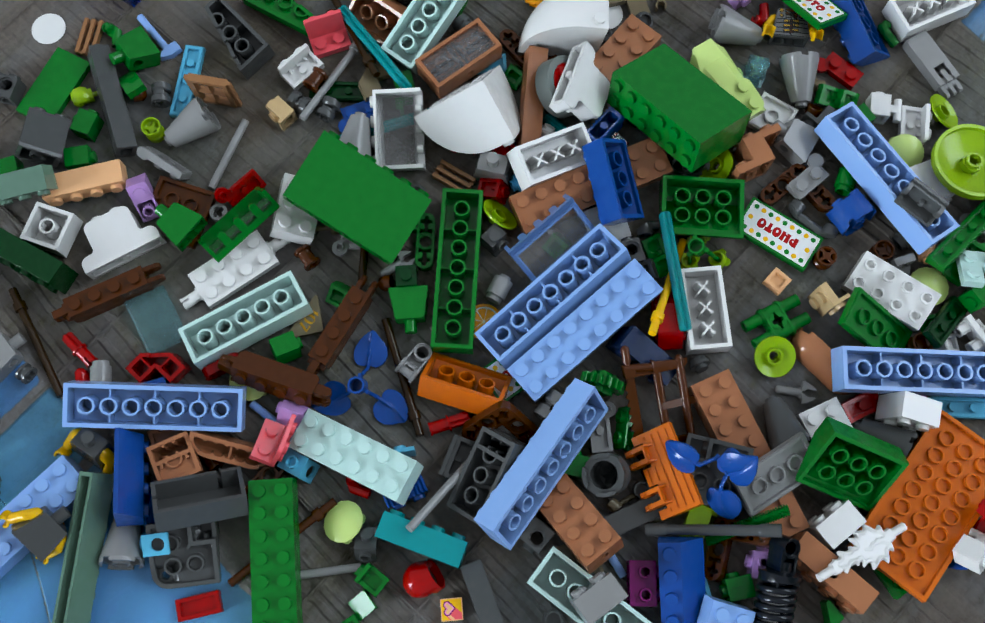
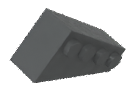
(242, 41)

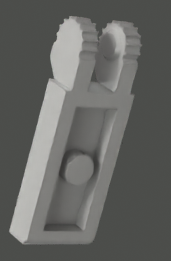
(164, 162)

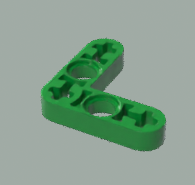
(421, 228)

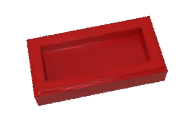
(199, 605)

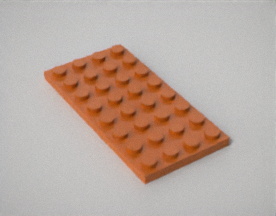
(935, 501)

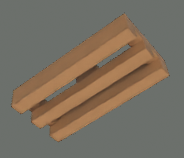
(86, 35)
(443, 164)

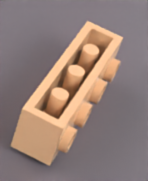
(88, 182)

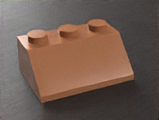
(377, 16)

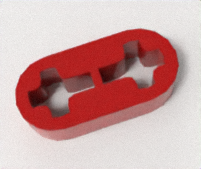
(212, 372)

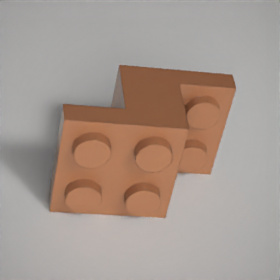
(754, 153)
(172, 454)

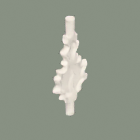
(869, 547)

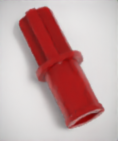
(79, 349)
(448, 423)

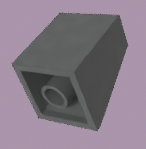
(43, 137)

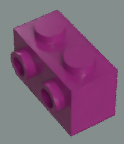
(642, 583)

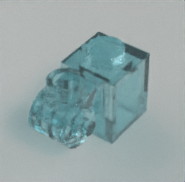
(756, 69)

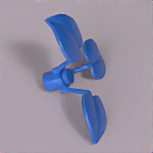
(390, 408)
(737, 466)

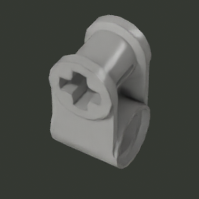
(412, 364)

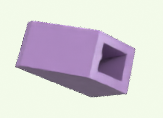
(142, 196)

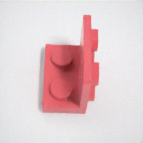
(327, 33)
(273, 441)

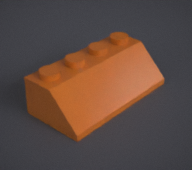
(461, 384)

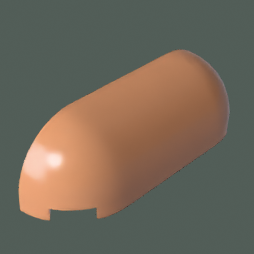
(815, 356)
(224, 449)

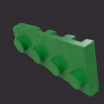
(283, 11)

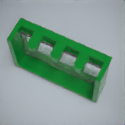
(238, 223)

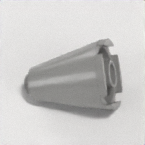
(733, 28)
(799, 76)
(191, 124)
(358, 132)
(122, 548)

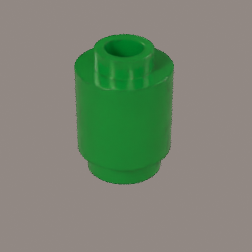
(844, 182)

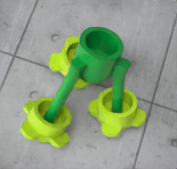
(697, 248)

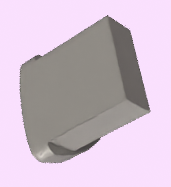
(904, 262)

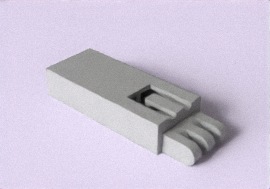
(926, 57)

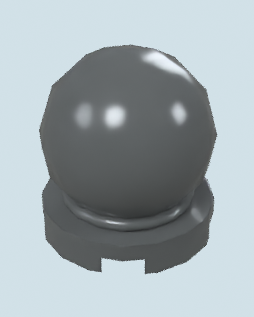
(606, 474)

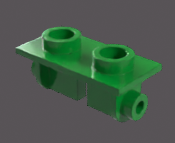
(622, 435)

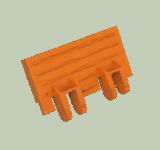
(674, 487)

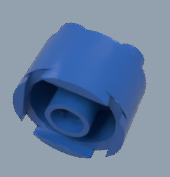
(851, 212)

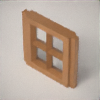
(214, 95)

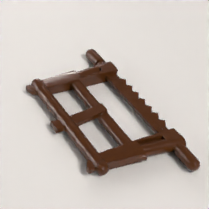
(631, 371)

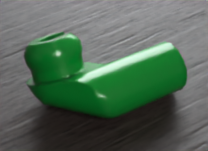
(886, 33)

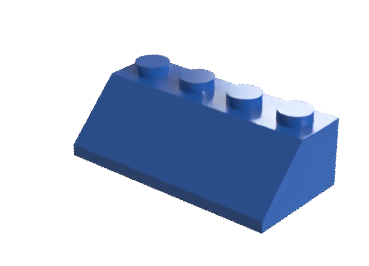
(860, 34)
(612, 181)
(129, 478)
(681, 578)

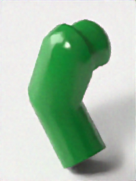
(112, 31)

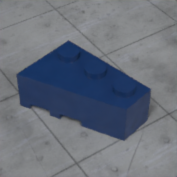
(641, 350)

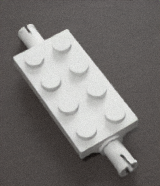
(239, 268)

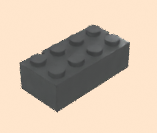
(198, 499)

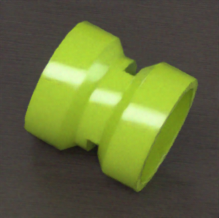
(153, 129)

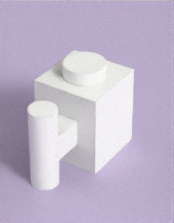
(881, 107)
(971, 551)

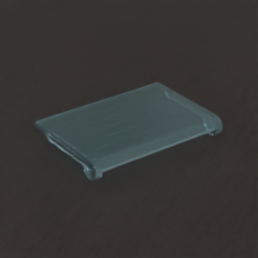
(155, 319)

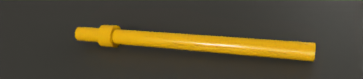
(658, 315)

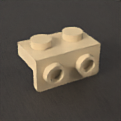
(826, 301)

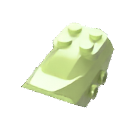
(720, 68)

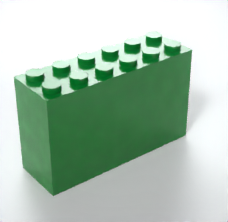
(678, 107)
(357, 197)

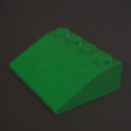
(703, 205)
(850, 464)

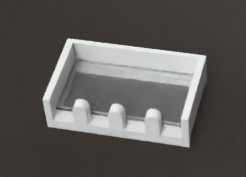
(397, 136)

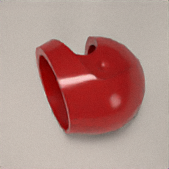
(418, 579)

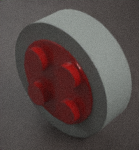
(546, 82)

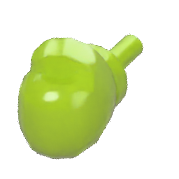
(82, 96)

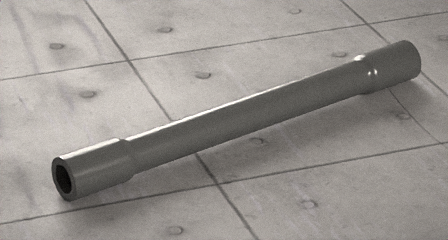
(761, 530)

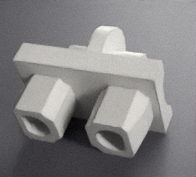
(975, 332)

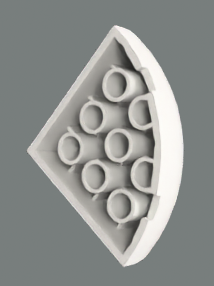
(566, 24)
(474, 115)

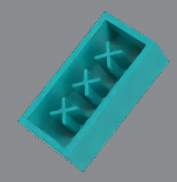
(423, 540)

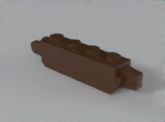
(108, 294)
(341, 326)
(276, 378)

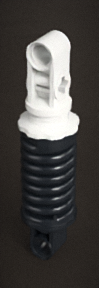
(778, 597)

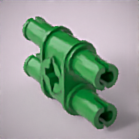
(776, 311)

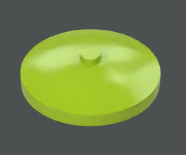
(960, 160)

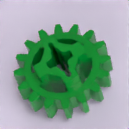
(605, 382)

